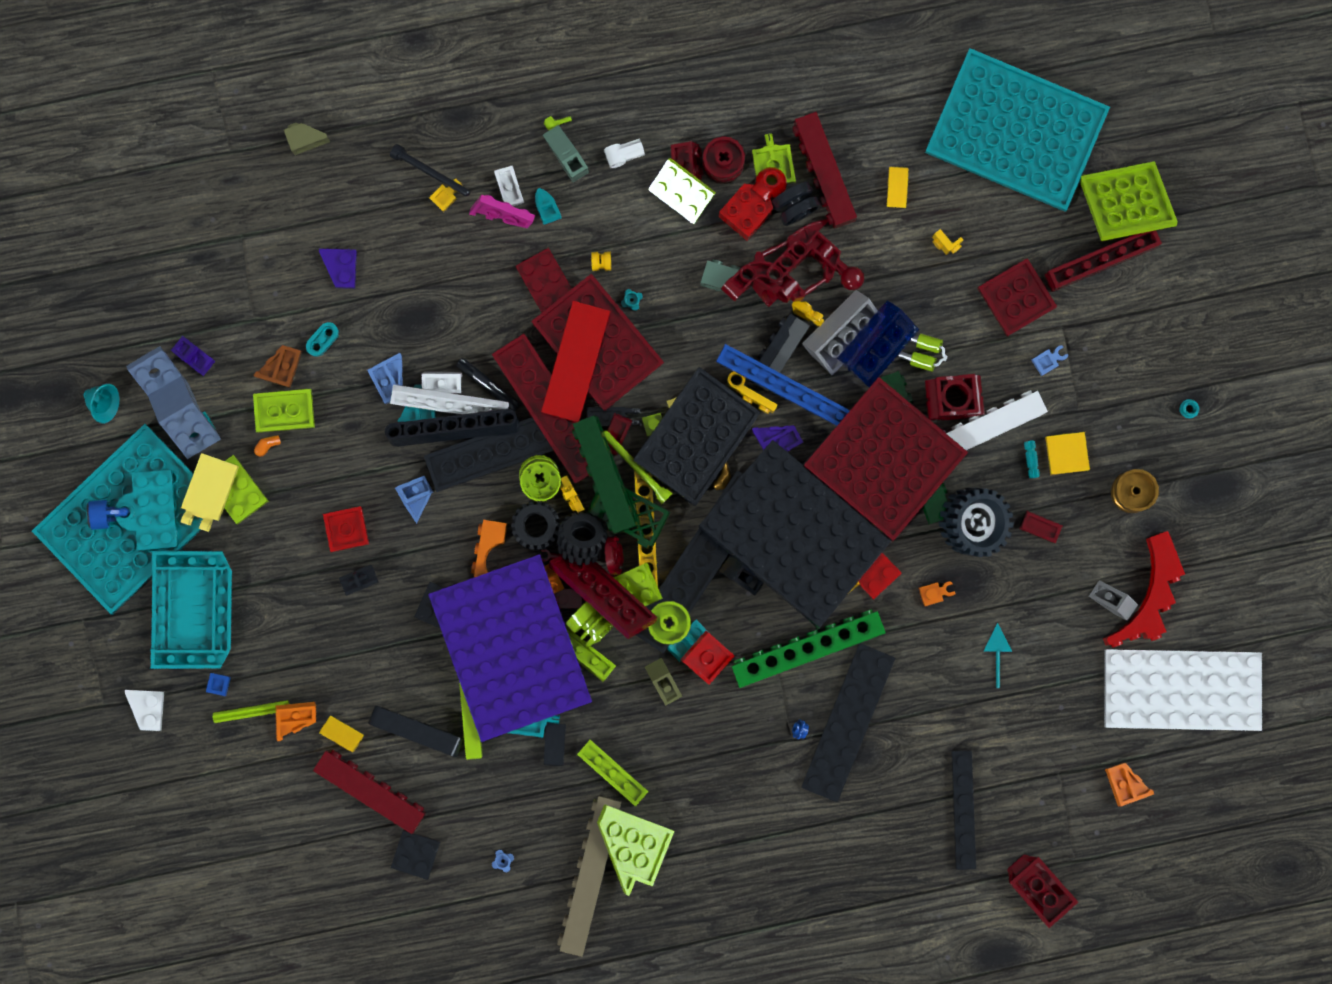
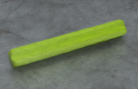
(246, 712)

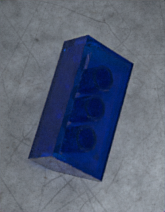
(878, 343)

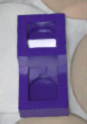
(193, 355)

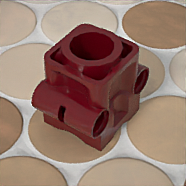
(968, 387)

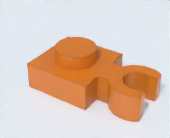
(933, 593)

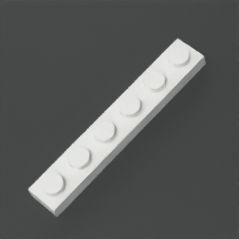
(443, 401)

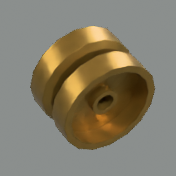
(1146, 491)

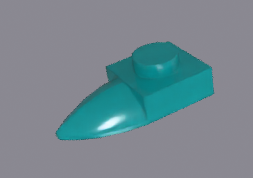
(546, 207)

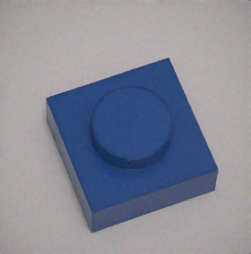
(218, 684)

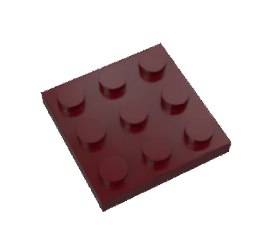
(1017, 297)

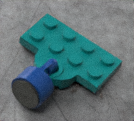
(145, 510)

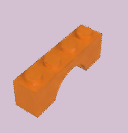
(492, 535)

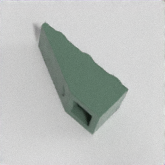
(566, 153)
(717, 274)

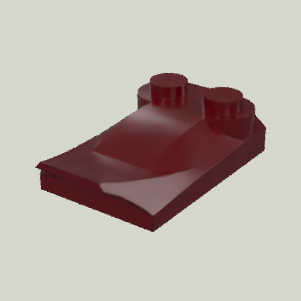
(1040, 889)

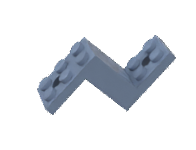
(173, 402)

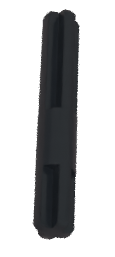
(487, 384)

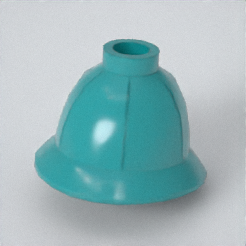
(102, 402)

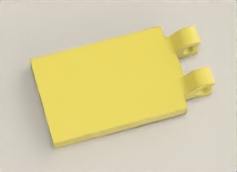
(208, 491)

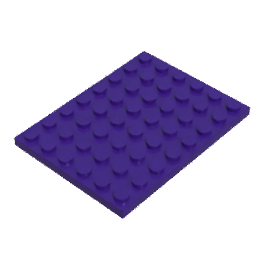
(510, 647)

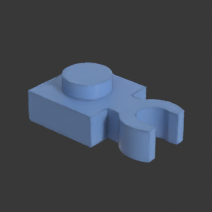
(1046, 361)

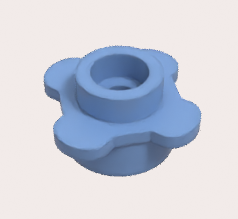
(503, 866)

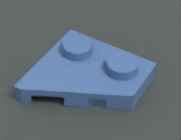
(386, 375)

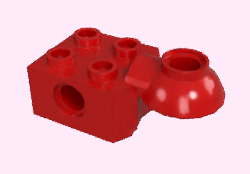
(753, 203)

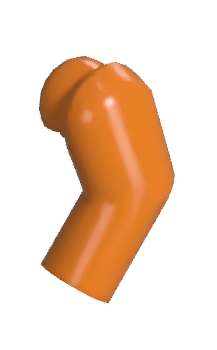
(264, 445)

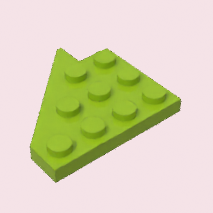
(633, 846)

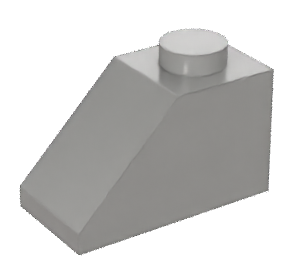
(1113, 600)

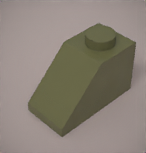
(304, 138)
(663, 681)

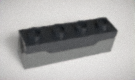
(782, 344)

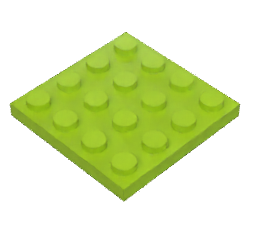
(1128, 201)

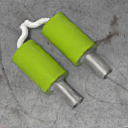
(924, 361)

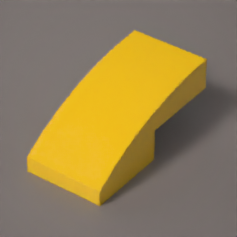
(897, 187)

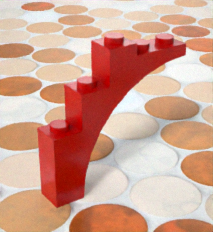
(1147, 620)

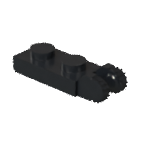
(605, 417)

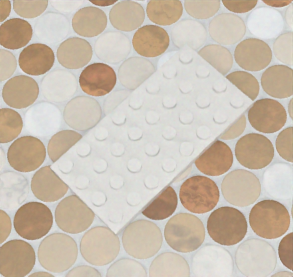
(1183, 690)

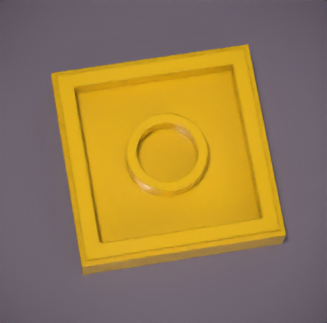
(1067, 453)

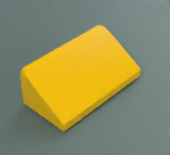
(341, 734)

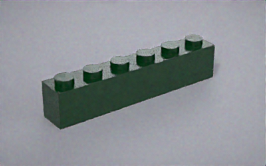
(605, 474)

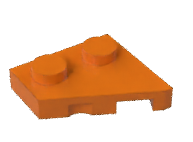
(293, 718)
(1126, 785)

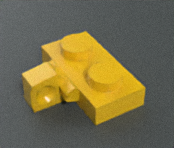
(570, 494)

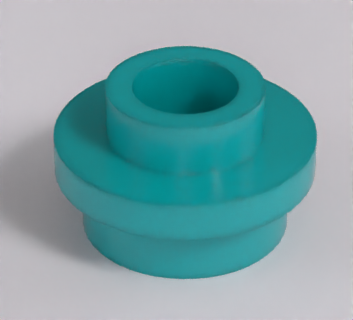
(1193, 404)

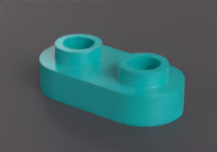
(322, 339)

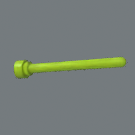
(661, 493)

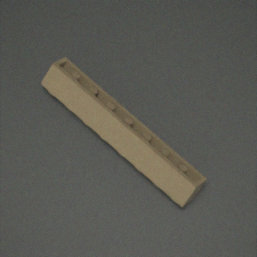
(586, 884)

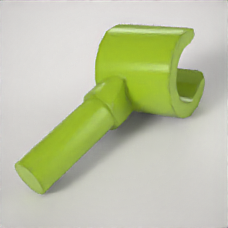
(550, 123)

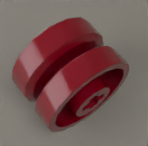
(728, 169)

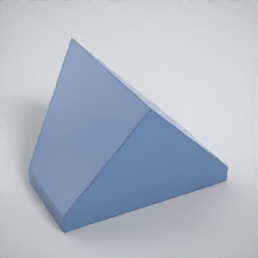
(415, 496)

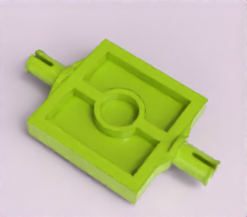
(774, 156)

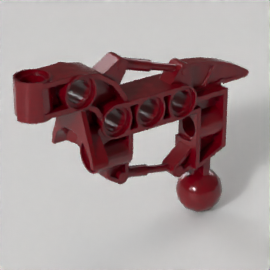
(809, 243)

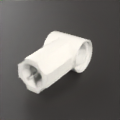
(619, 154)

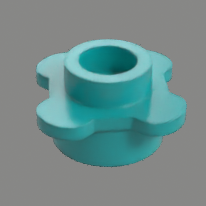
(631, 294)

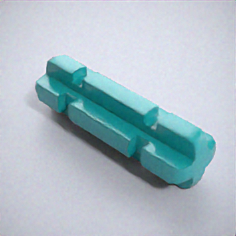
(1031, 458)

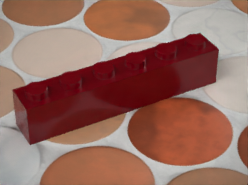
(825, 170)
(1102, 259)
(369, 791)

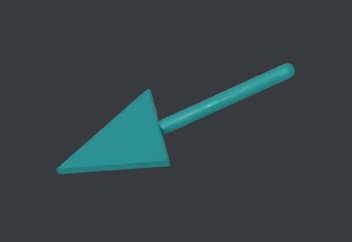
(997, 643)

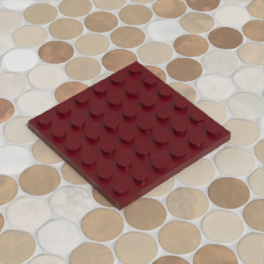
(885, 458)

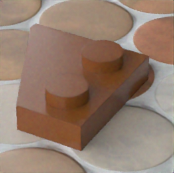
(281, 367)

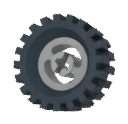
(990, 527)

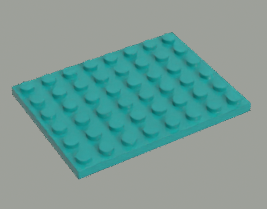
(1017, 130)
(109, 558)

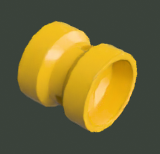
(605, 261)

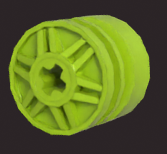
(541, 488)
(591, 622)

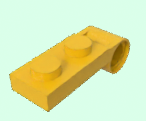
(751, 396)

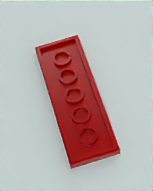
(575, 361)

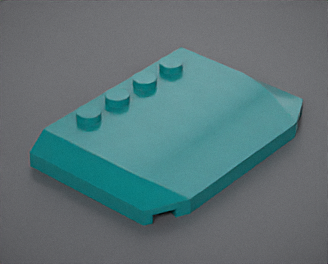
(190, 609)

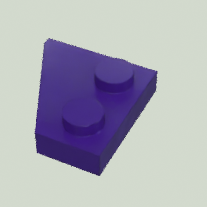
(341, 266)
(784, 436)

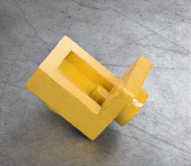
(942, 242)

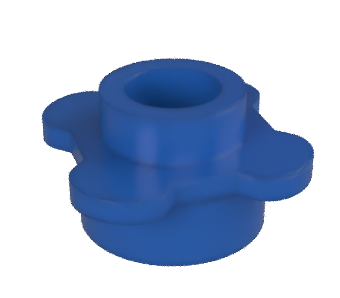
(800, 729)

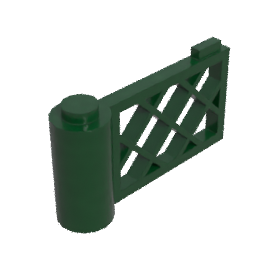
(595, 509)

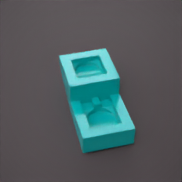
(679, 649)

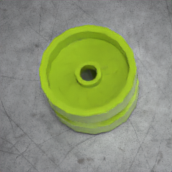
(679, 617)

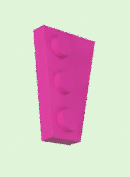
(495, 209)

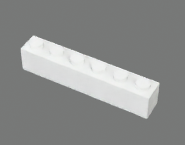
(998, 420)

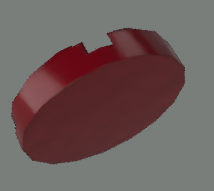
(614, 556)

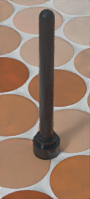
(399, 153)

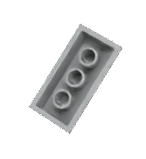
(839, 330)

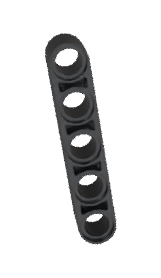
(415, 731)

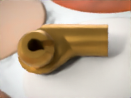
(723, 479)

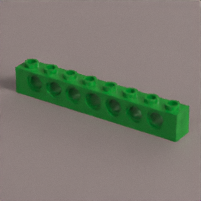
(874, 629)

